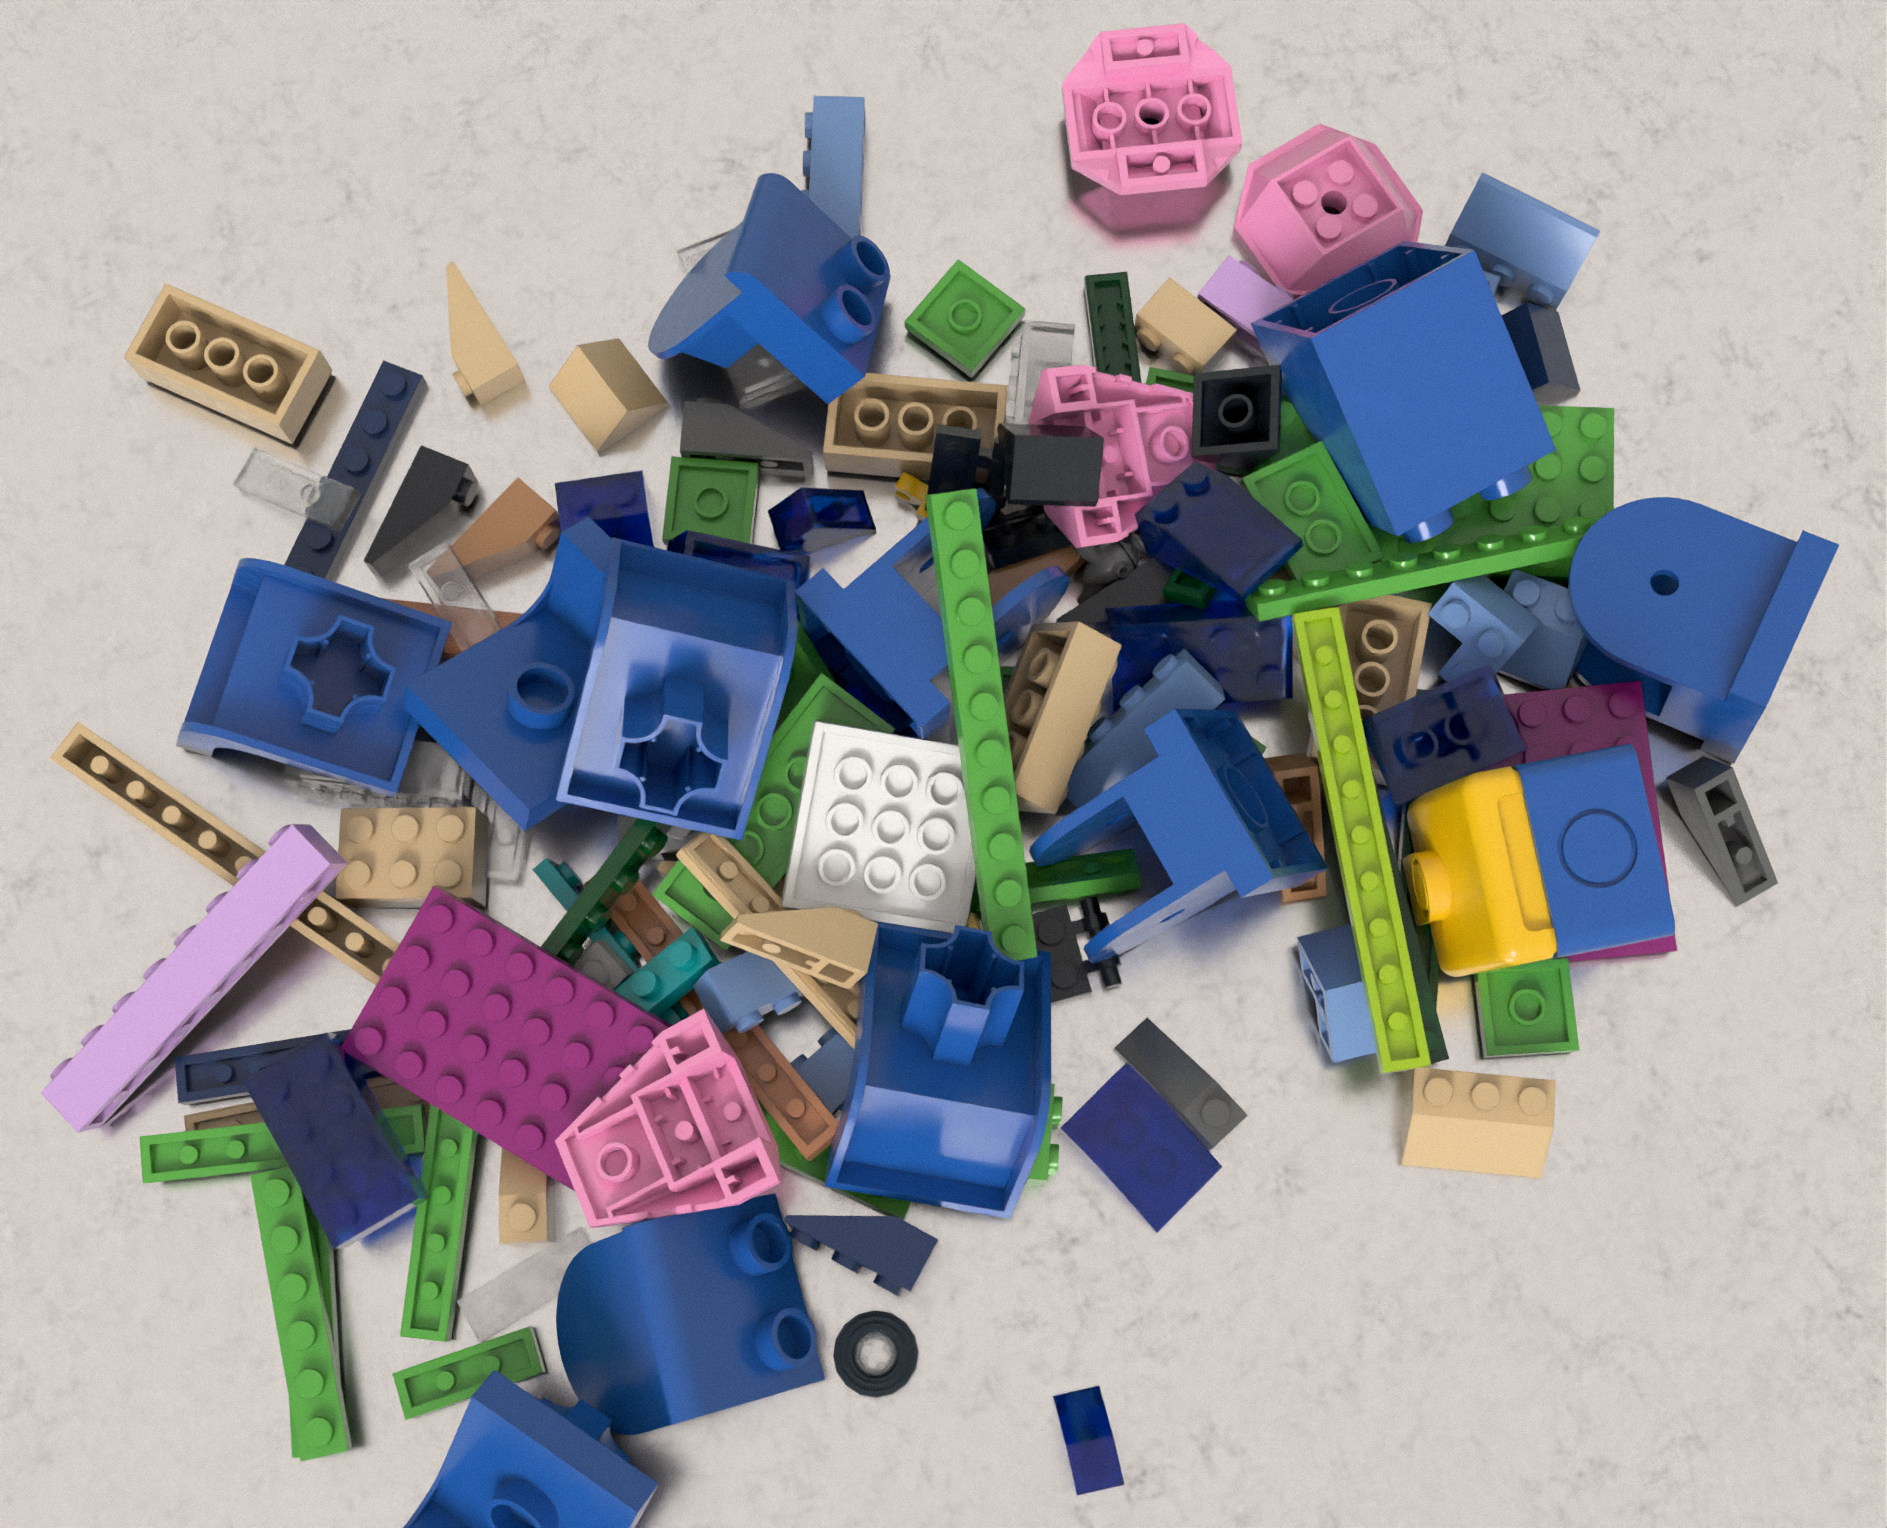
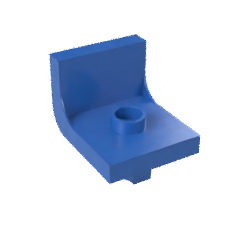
(313, 676)
(680, 690)
(514, 695)
(946, 1072)
(533, 1468)

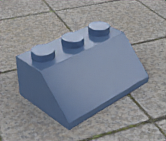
(1523, 240)

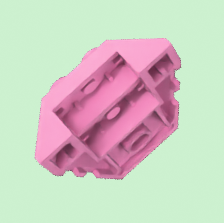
(1143, 445)
(672, 1133)

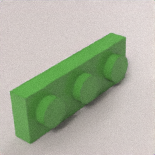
(461, 1373)

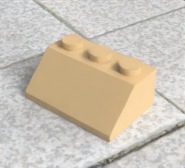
(1476, 1122)

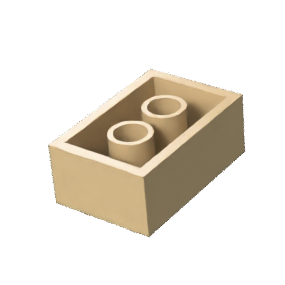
(407, 851)

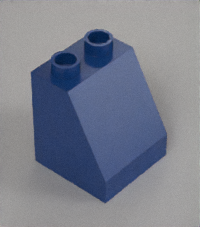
(1410, 385)

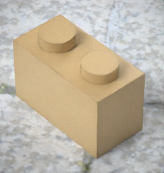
(1183, 329)

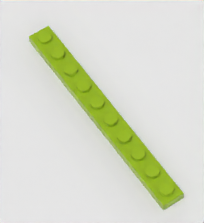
(1360, 842)

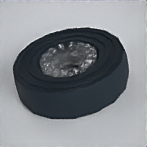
(853, 1366)

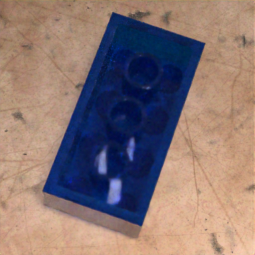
(1226, 639)
(336, 1140)

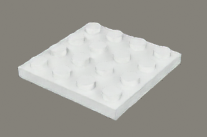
(882, 829)

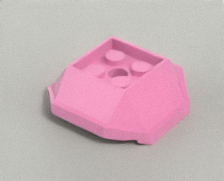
(1157, 76)
(1284, 217)

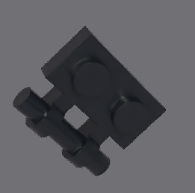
(955, 463)
(1022, 536)
(1058, 935)

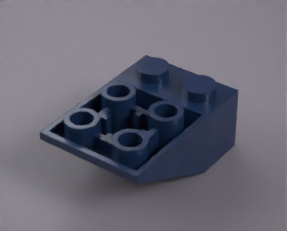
(879, 1243)

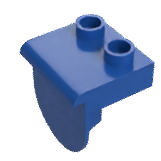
(782, 283)
(686, 1317)

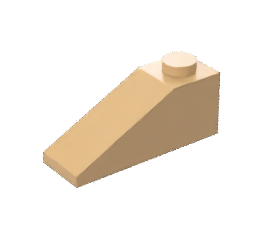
(476, 346)
(816, 941)
(525, 1203)

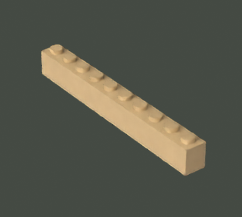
(215, 845)

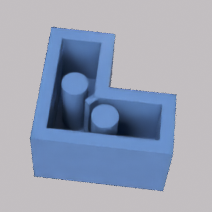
(1485, 622)
(1335, 980)

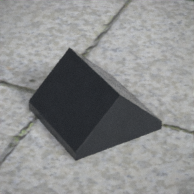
(1237, 416)
(1050, 464)

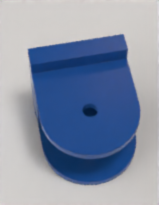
(1693, 612)
(893, 642)
(1208, 816)

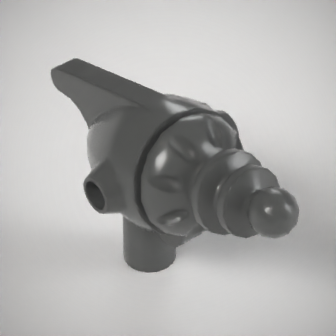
(1109, 563)

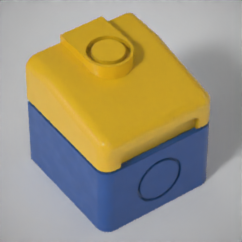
(1537, 862)

